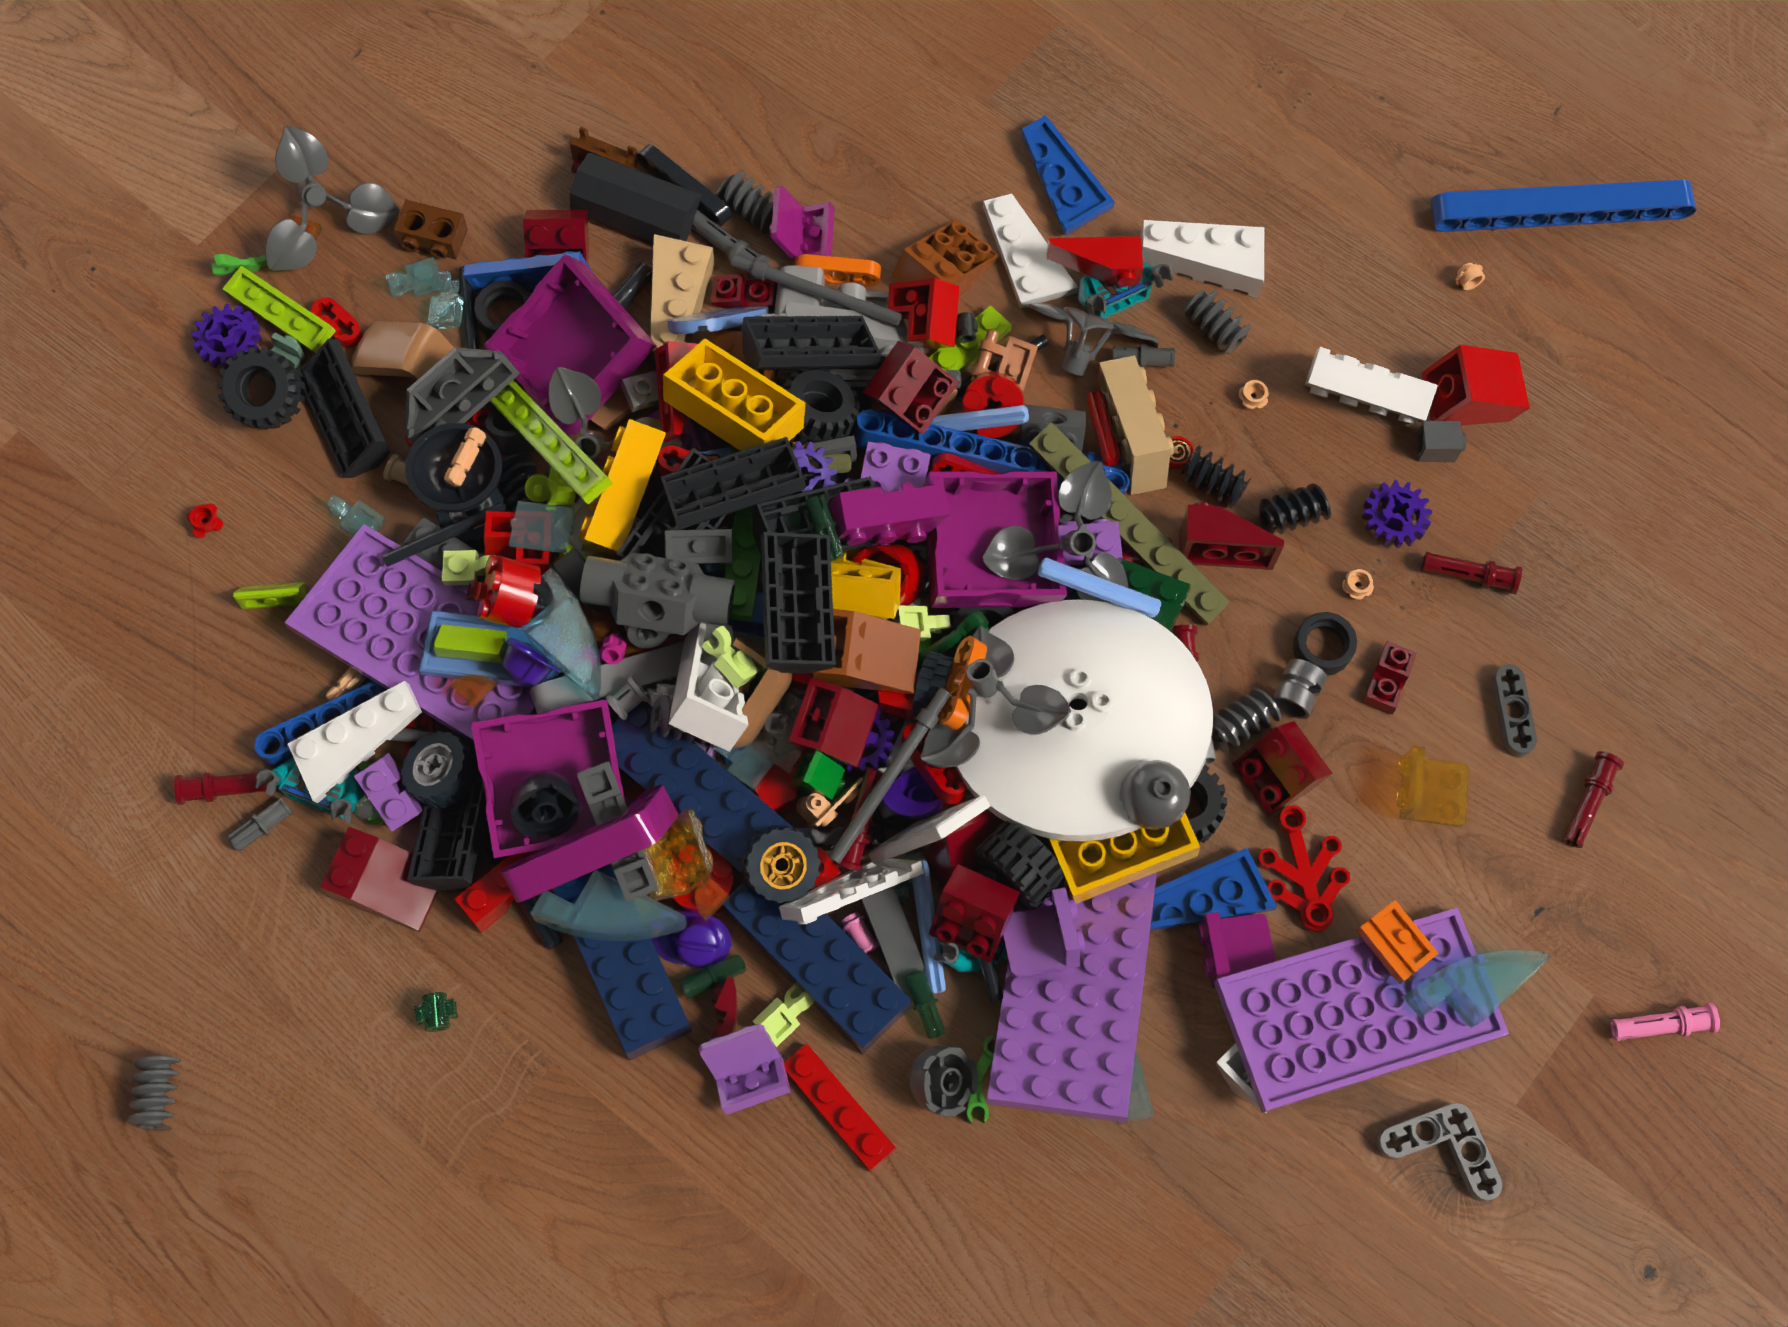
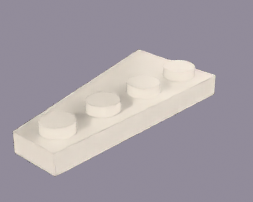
(1024, 254)
(344, 742)
(850, 888)

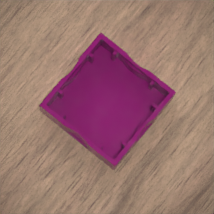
(573, 326)
(978, 511)
(555, 741)

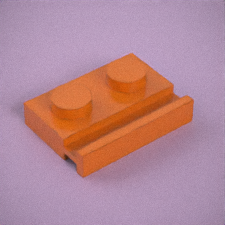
(1397, 942)

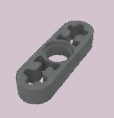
(1519, 687)

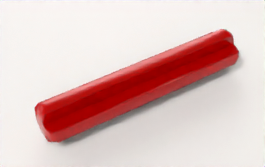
(1103, 428)

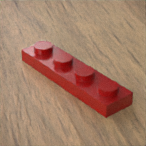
(838, 1107)

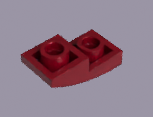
(737, 292)
(1389, 677)
(727, 1006)

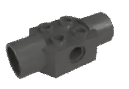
(657, 592)

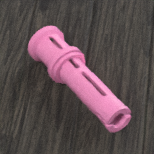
(1680, 1021)

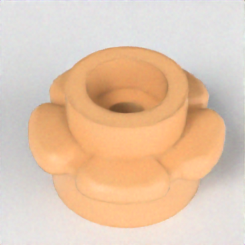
(1470, 276)
(1254, 387)
(1358, 576)

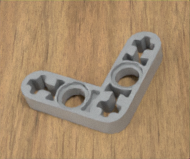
(1445, 1132)

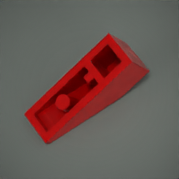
(1103, 258)
(667, 356)

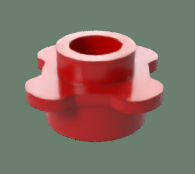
(201, 512)

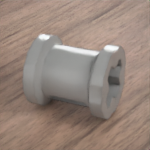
(627, 698)

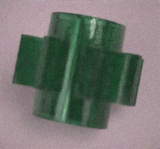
(435, 1012)

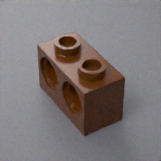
(433, 224)

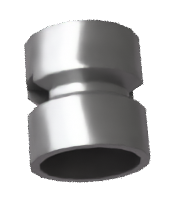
(1298, 692)

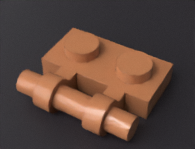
(1014, 360)

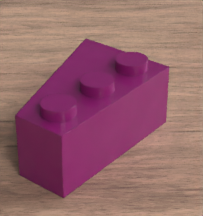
(889, 515)

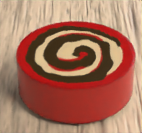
(1182, 452)

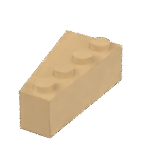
(678, 284)
(1136, 424)

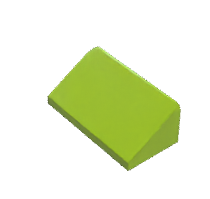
(270, 595)
(470, 643)

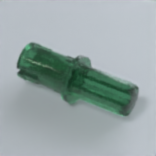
(824, 524)
(712, 976)
(925, 1003)

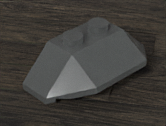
(456, 388)

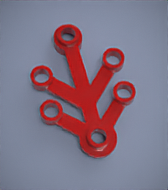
(1305, 874)

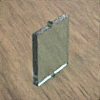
(542, 527)

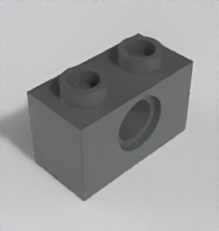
(1069, 422)

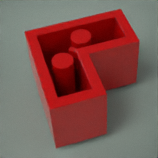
(929, 308)
(497, 539)

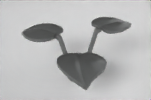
(296, 160)
(1079, 352)
(577, 395)
(1082, 491)
(1036, 711)

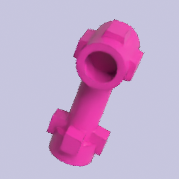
(613, 649)

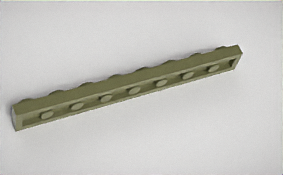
(1135, 528)

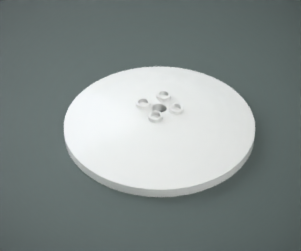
(1142, 707)

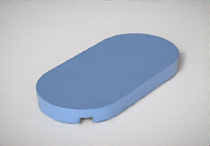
(714, 320)

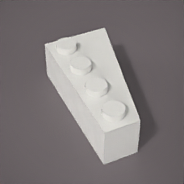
(1208, 252)
(1370, 386)
(703, 697)

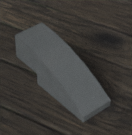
(892, 935)

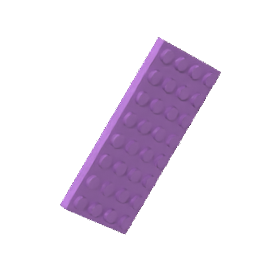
(379, 626)
(1343, 1018)
(1074, 1031)

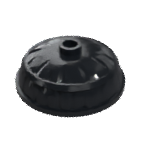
(432, 457)

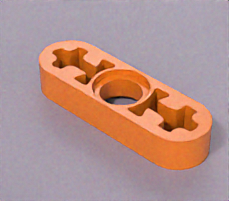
(843, 270)
(957, 706)

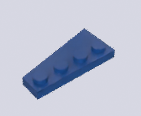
(1067, 181)
(523, 271)
(1225, 886)

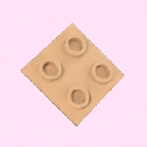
(819, 811)

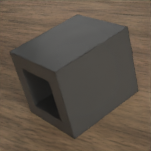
(1440, 441)

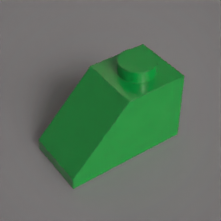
(819, 775)

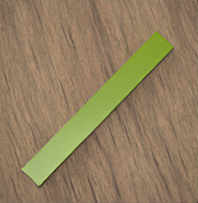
(551, 442)

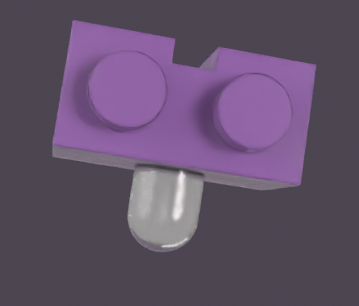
(386, 794)

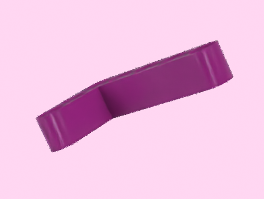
(634, 830)

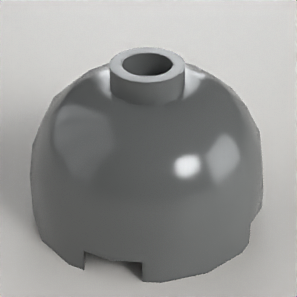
(1155, 794)
(943, 1080)

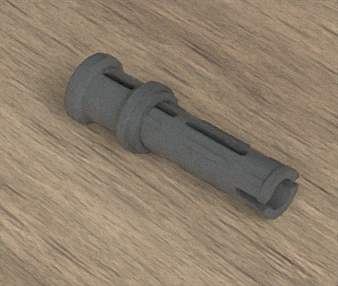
(724, 241)

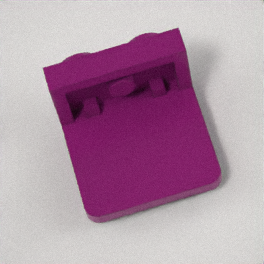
(801, 228)
(1234, 944)

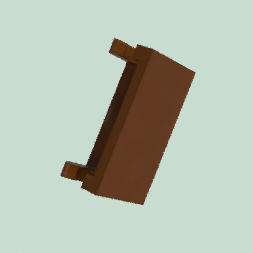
(588, 144)

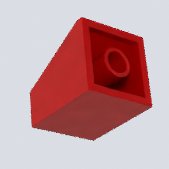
(1477, 386)

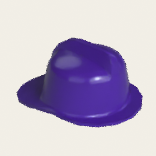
(526, 663)
(912, 796)
(697, 943)

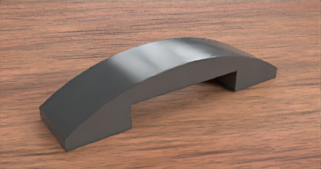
(605, 804)

